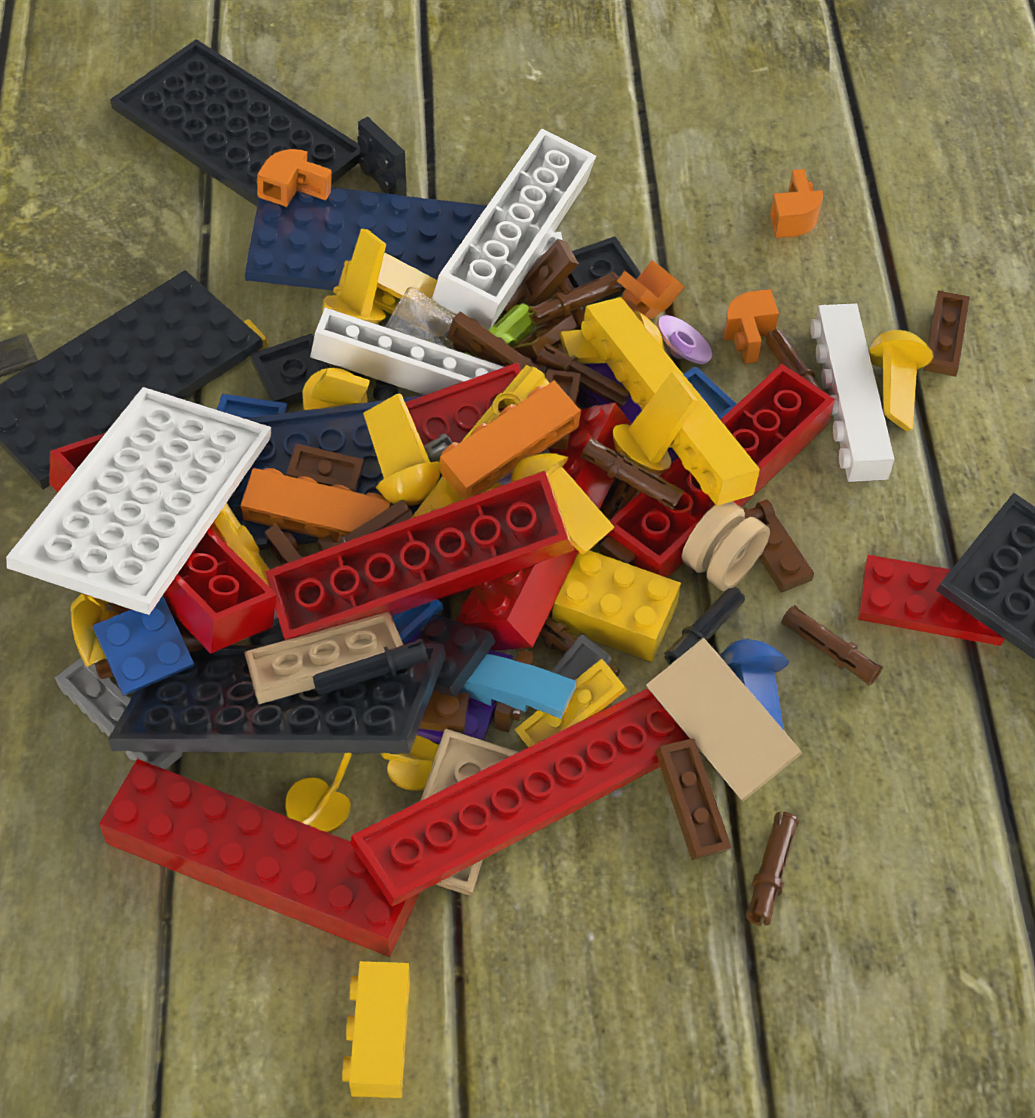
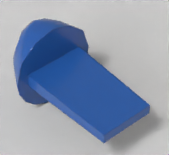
(756, 667)

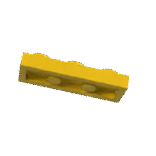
(592, 694)

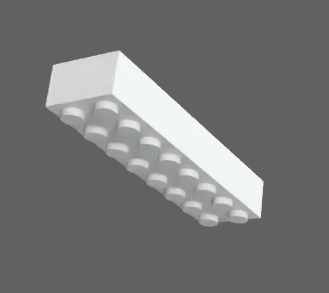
(513, 229)

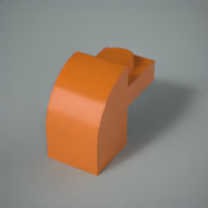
(290, 172)
(796, 210)
(651, 291)
(747, 319)

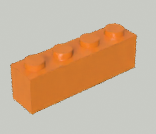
(514, 435)
(307, 506)

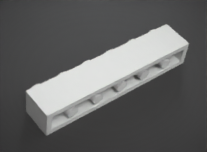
(392, 355)
(851, 382)

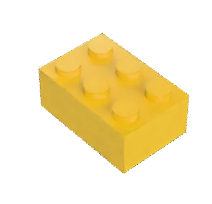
(617, 604)

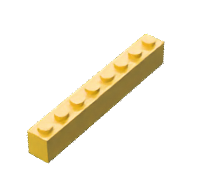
(642, 367)

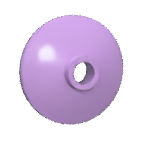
(683, 340)

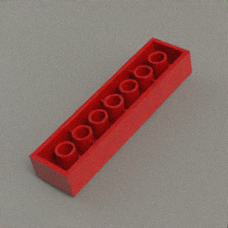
(769, 425)
(422, 558)
(213, 590)
(520, 602)
(252, 855)

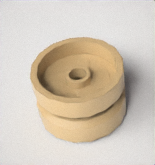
(725, 545)

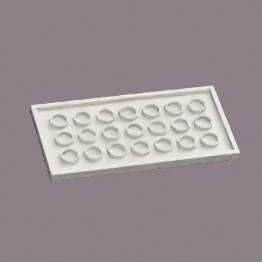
(140, 501)

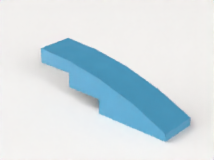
(519, 686)

